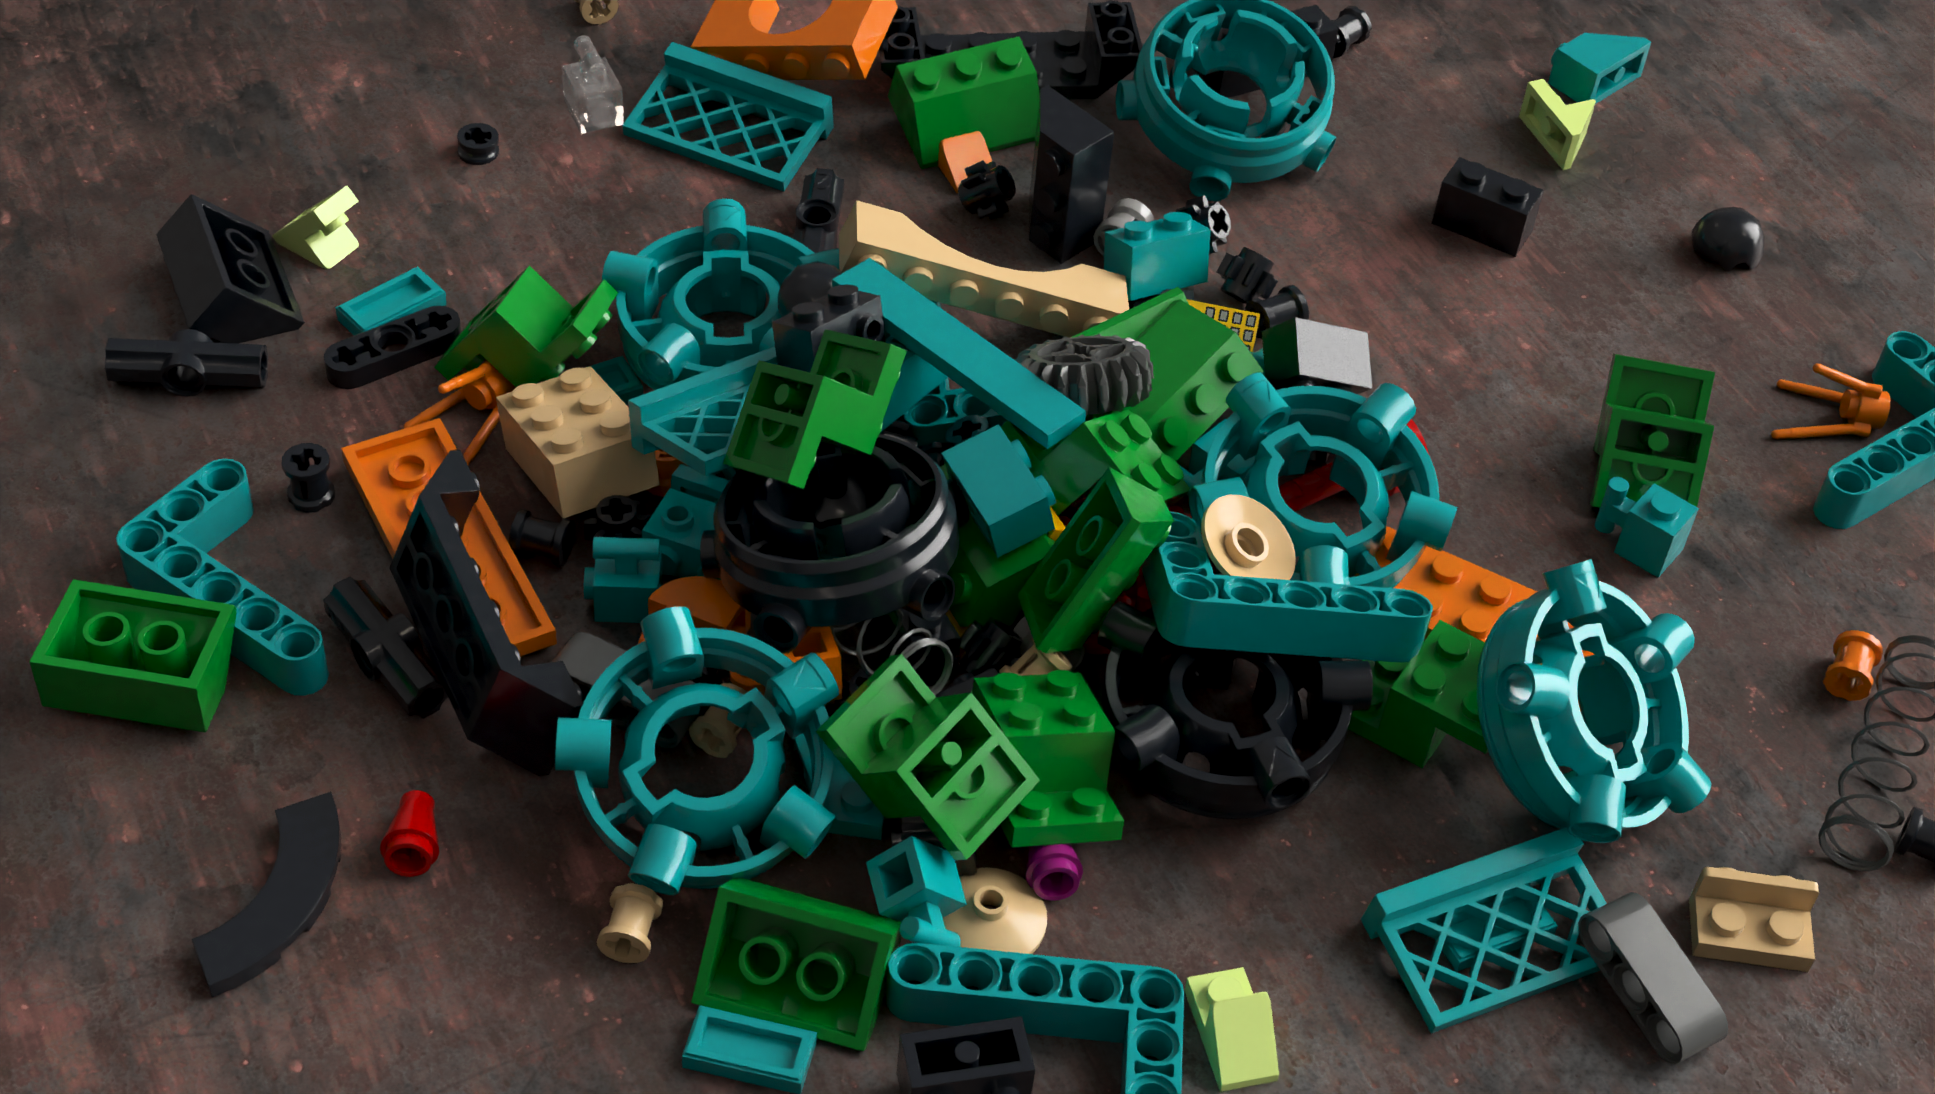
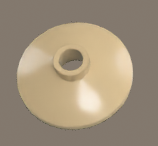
(1247, 539)
(1012, 927)

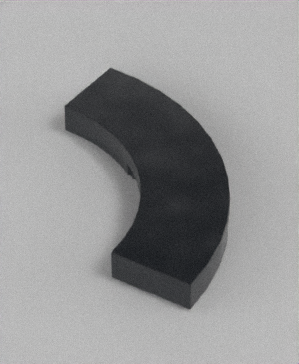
(284, 905)

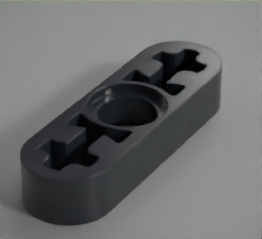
(435, 332)

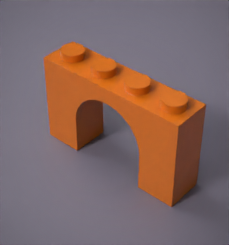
(830, 48)

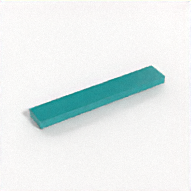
(967, 357)

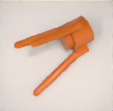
(480, 390)
(1863, 407)

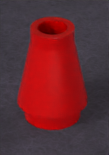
(411, 838)

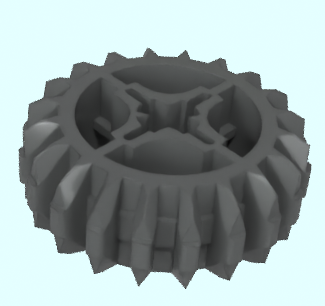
(1093, 370)

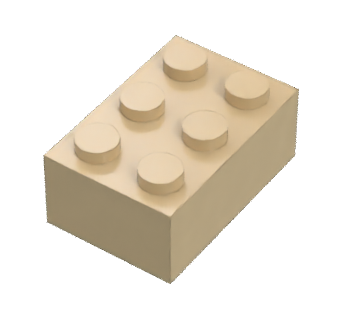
(574, 441)

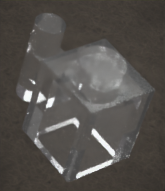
(592, 90)

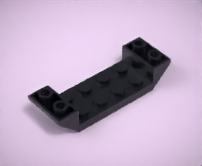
(1067, 60)
(494, 697)

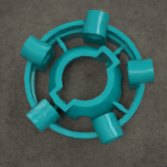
(1214, 136)
(716, 271)
(1364, 439)
(1625, 696)
(791, 703)

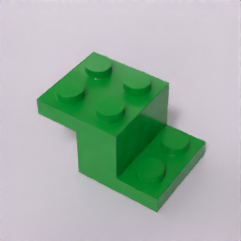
(529, 331)
(796, 409)
(1653, 428)
(1081, 459)
(1425, 698)
(1068, 747)
(928, 756)

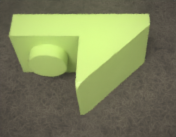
(1553, 123)
(321, 231)
(1234, 1028)

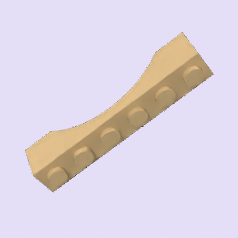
(1050, 301)

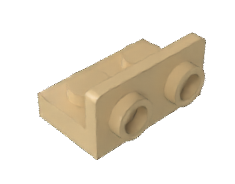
(1753, 918)

